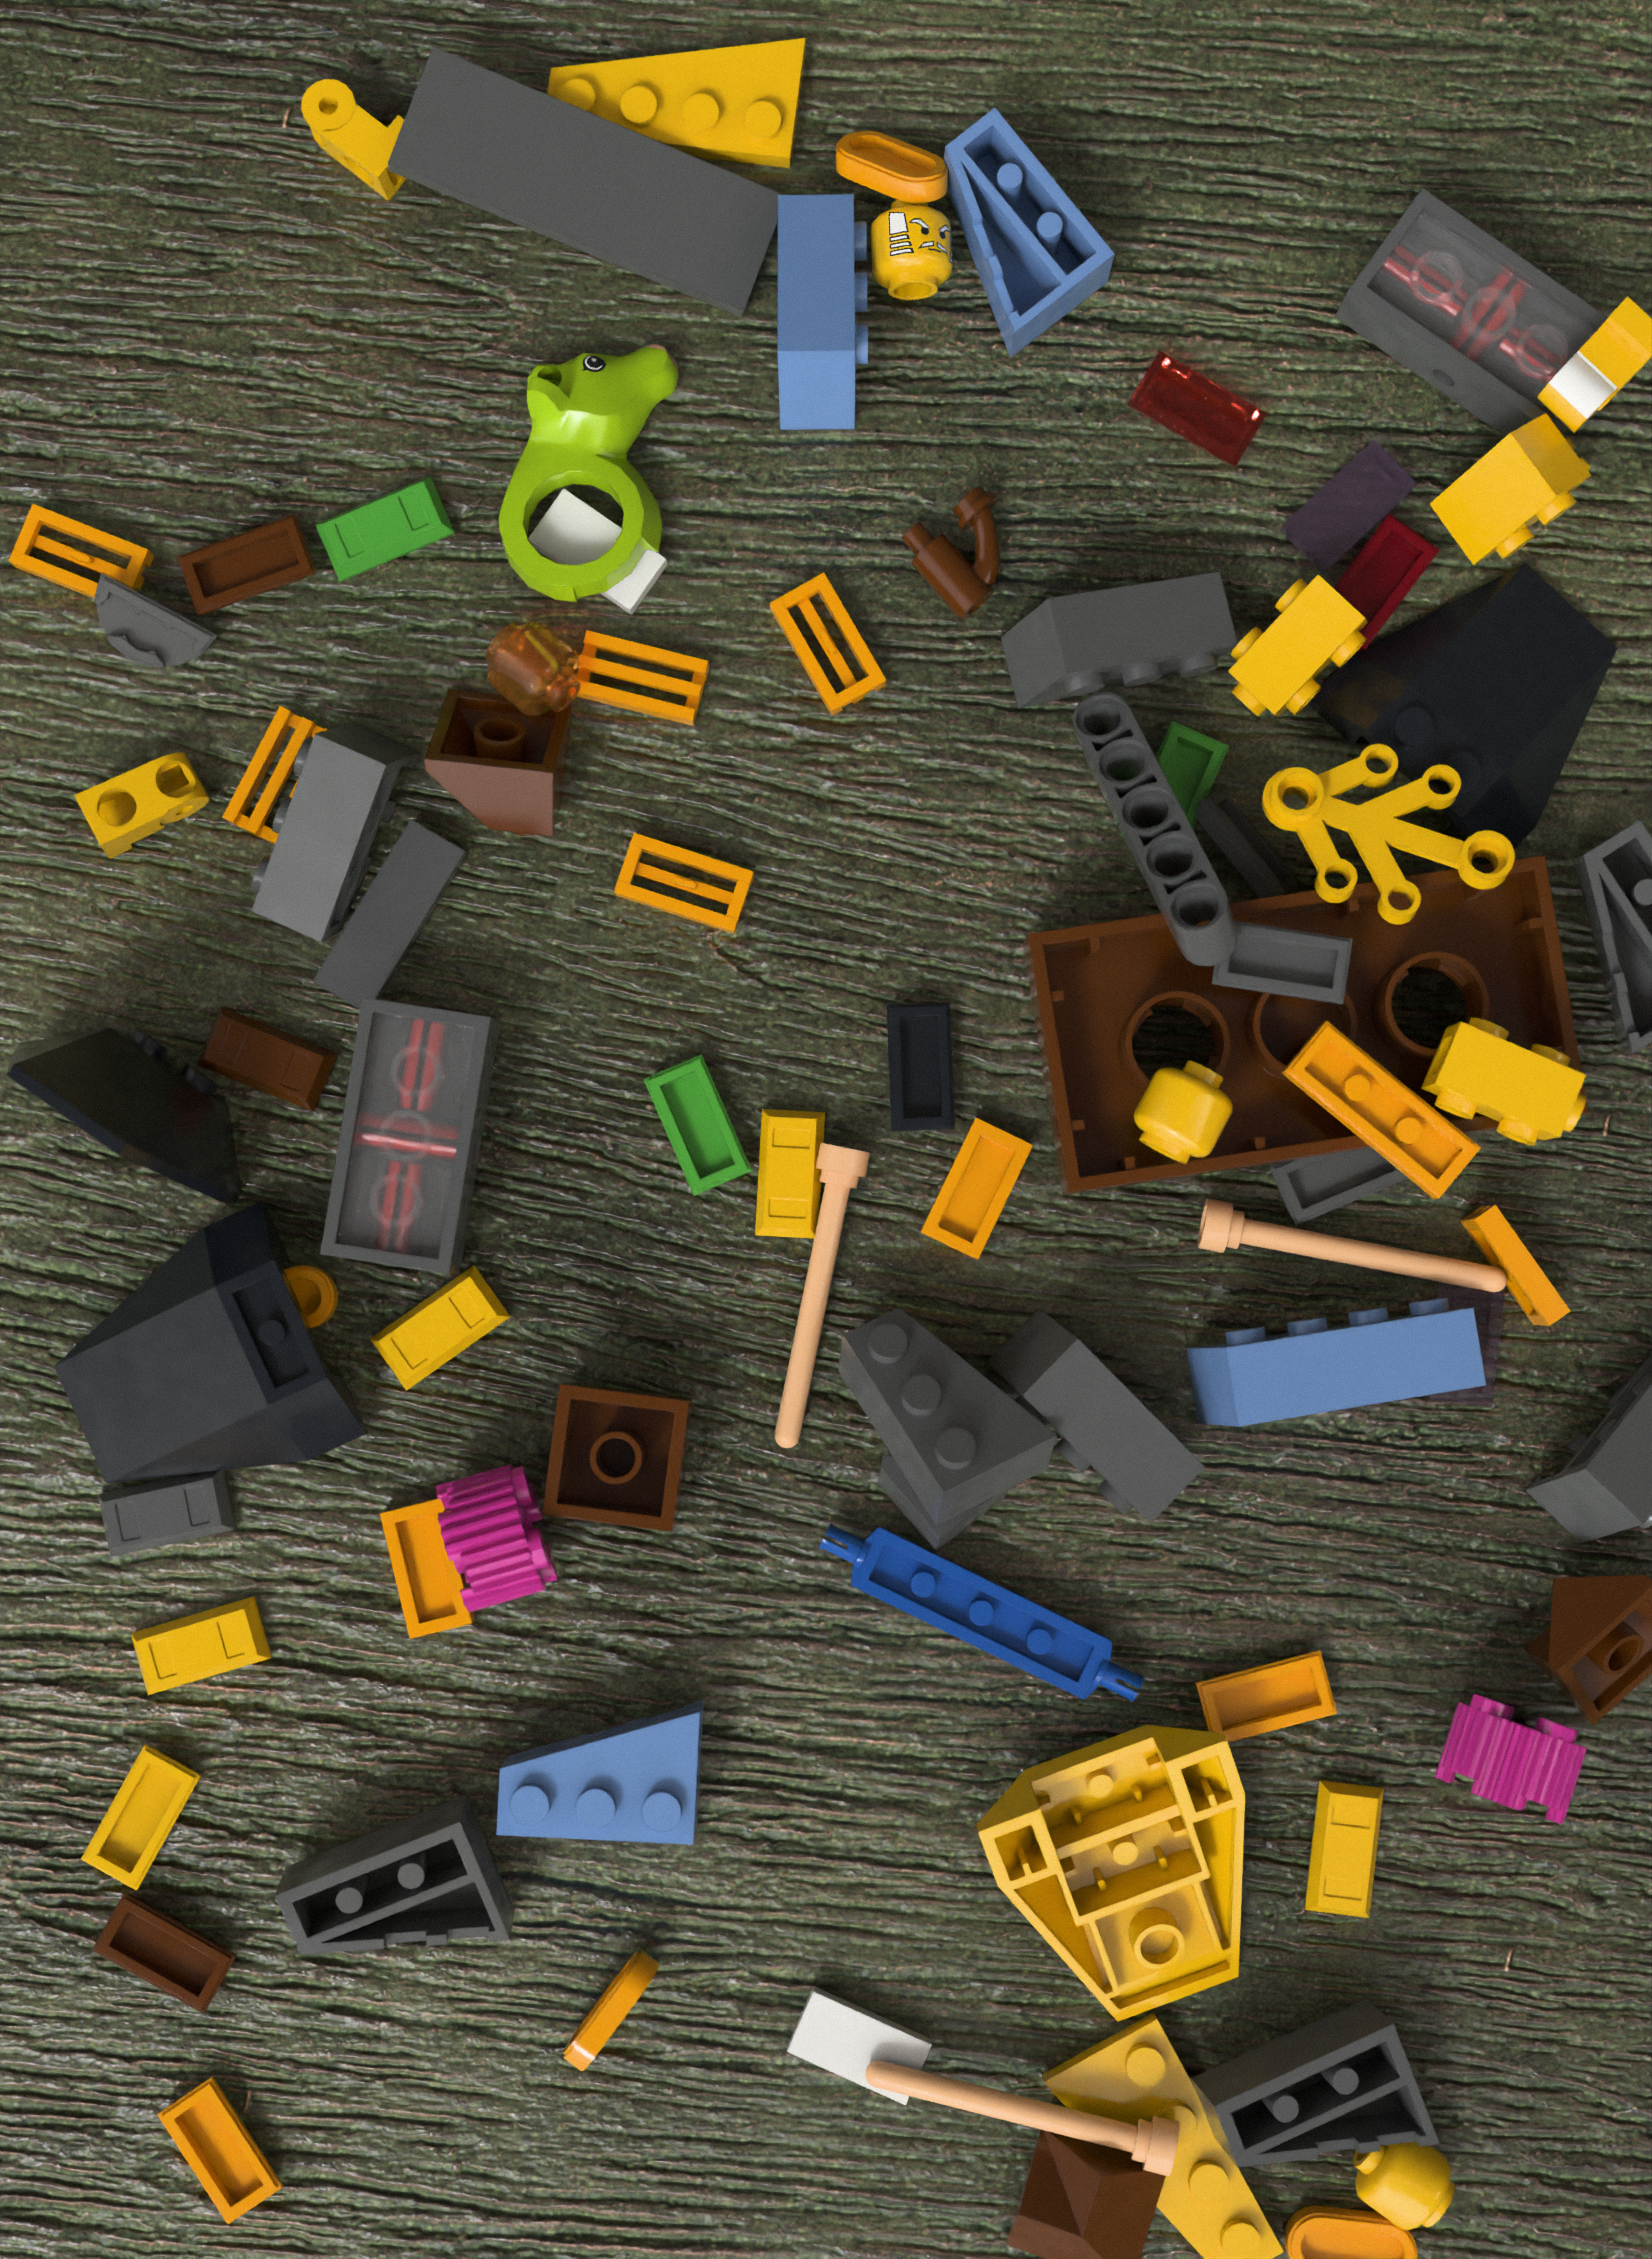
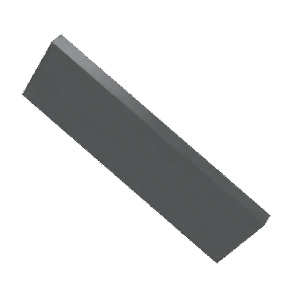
(585, 182)

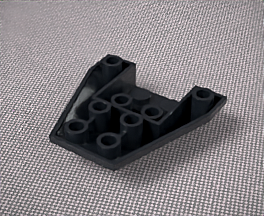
(209, 1365)

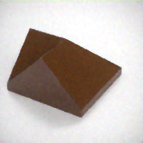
(1597, 1640)
(1083, 2201)

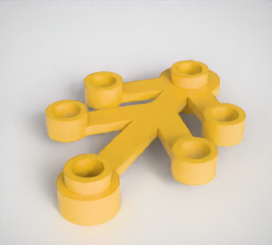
(1376, 826)

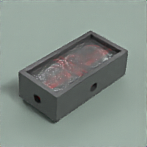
(1468, 314)
(410, 1136)

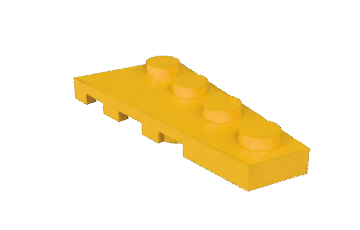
(701, 102)
(1206, 2193)

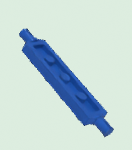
(981, 1612)

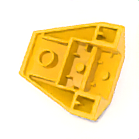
(1129, 1862)

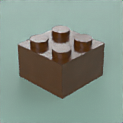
(617, 1456)

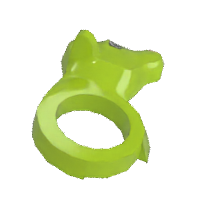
(580, 434)

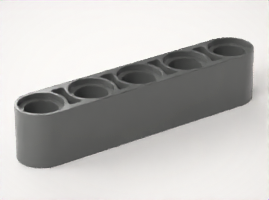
(1142, 799)

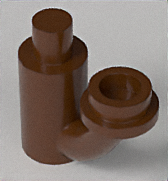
(946, 570)

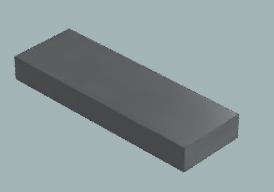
(390, 915)

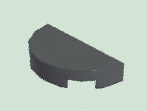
(146, 628)

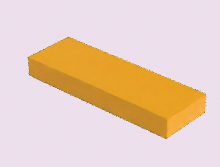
(1381, 1110)

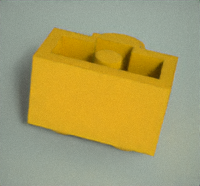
(1512, 488)

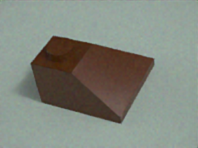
(501, 761)

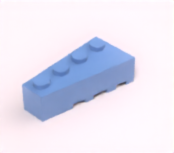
(1336, 1367)

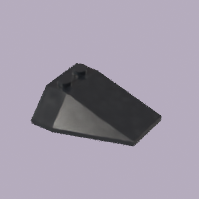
(1481, 688)
(136, 1104)

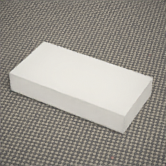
(579, 534)
(850, 2037)

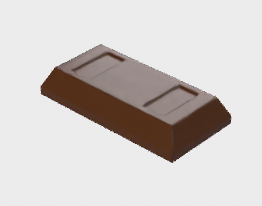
(246, 565)
(267, 1059)
(164, 1952)

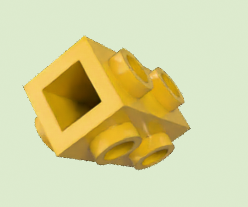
(1282, 663)
(1520, 1088)

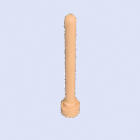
(839, 1172)
(1227, 1228)
(1149, 2142)

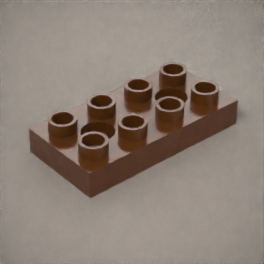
(1104, 978)

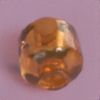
(533, 668)

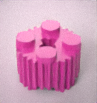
(494, 1537)
(1512, 1759)

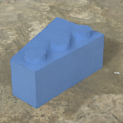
(1022, 231)
(818, 310)
(609, 1784)

